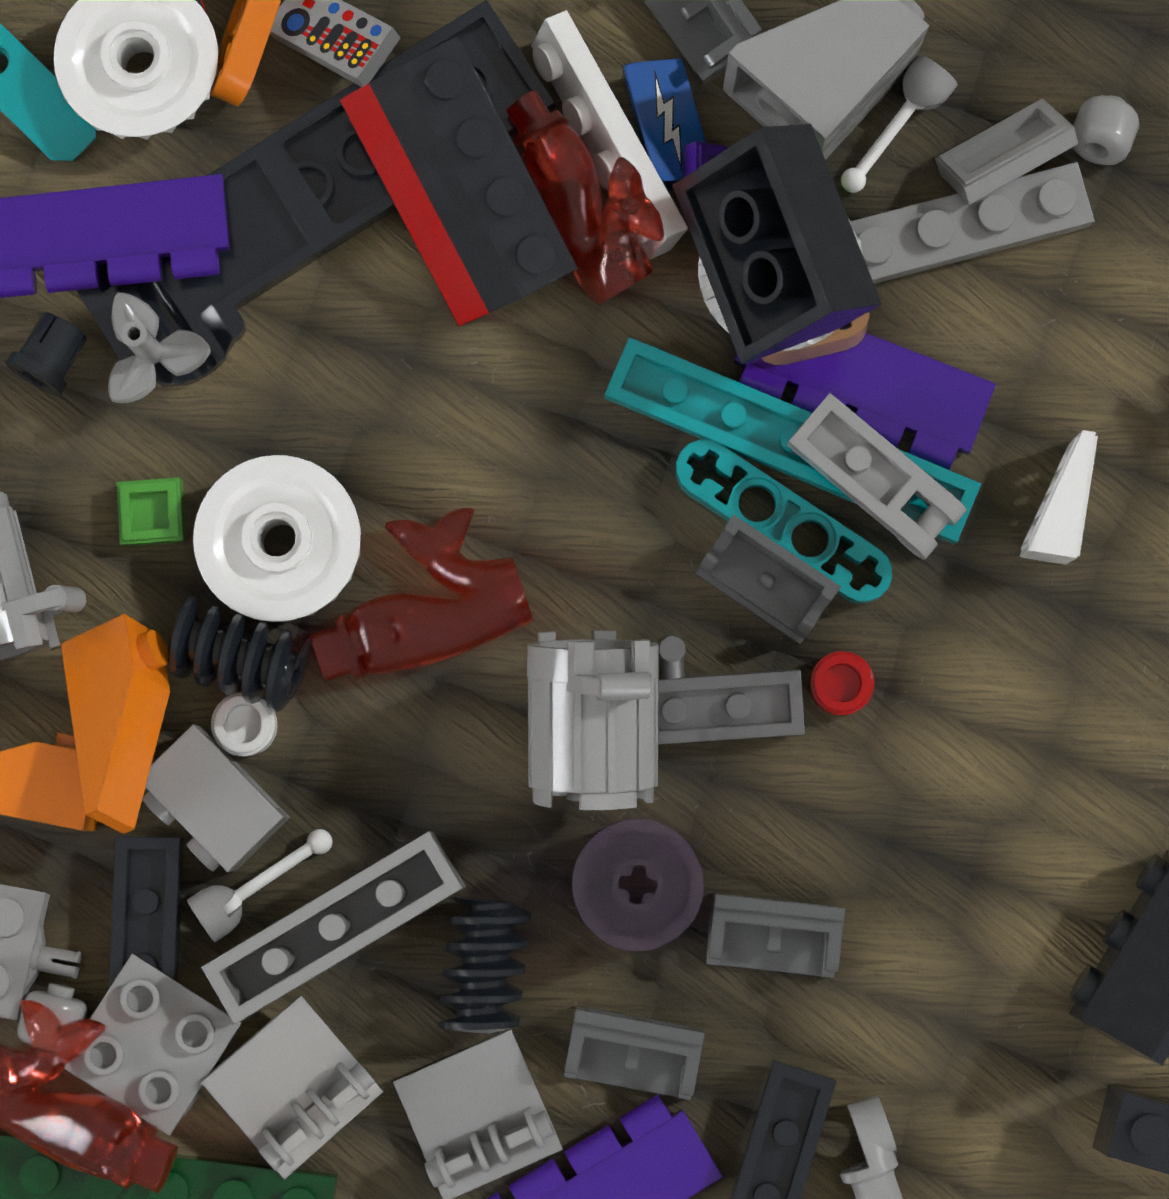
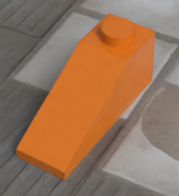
(117, 711)
(44, 784)

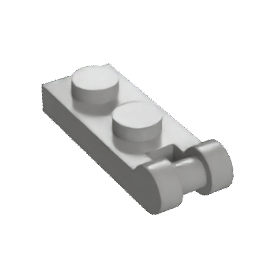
(875, 475)

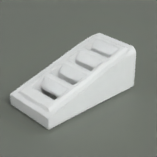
(1061, 516)

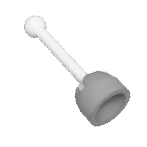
(924, 88)
(221, 907)

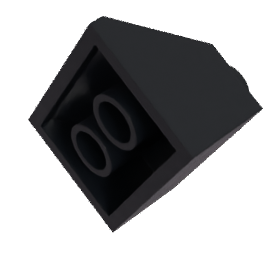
(776, 241)
(1130, 986)

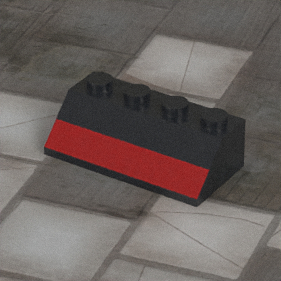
(458, 182)

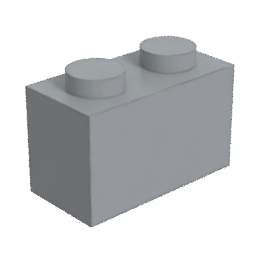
(212, 801)

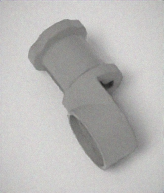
(876, 1175)

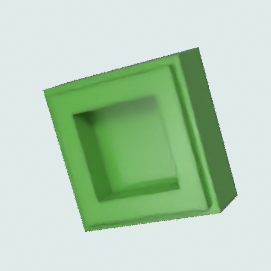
(151, 512)

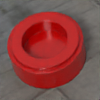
(841, 683)

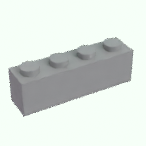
(333, 927)

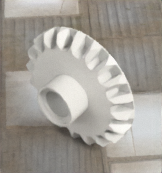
(101, 39)
(252, 502)

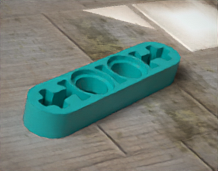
(788, 513)

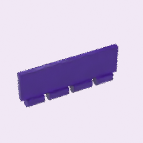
(112, 226)
(888, 391)
(657, 1163)

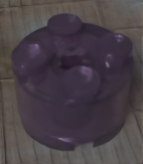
(661, 913)

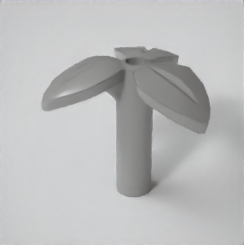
(137, 327)

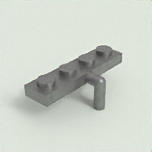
(724, 703)

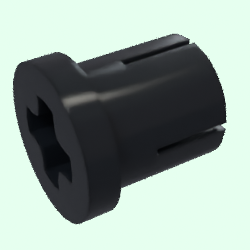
(47, 354)

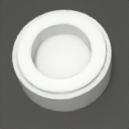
(242, 726)

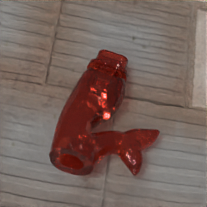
(599, 240)
(417, 629)
(75, 1127)

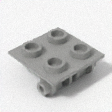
(154, 1044)
(291, 1087)
(477, 1115)

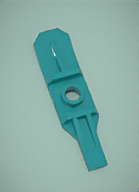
(37, 105)

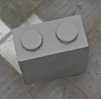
(826, 66)

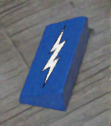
(663, 113)

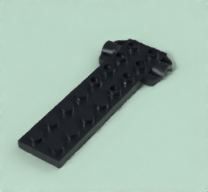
(300, 200)

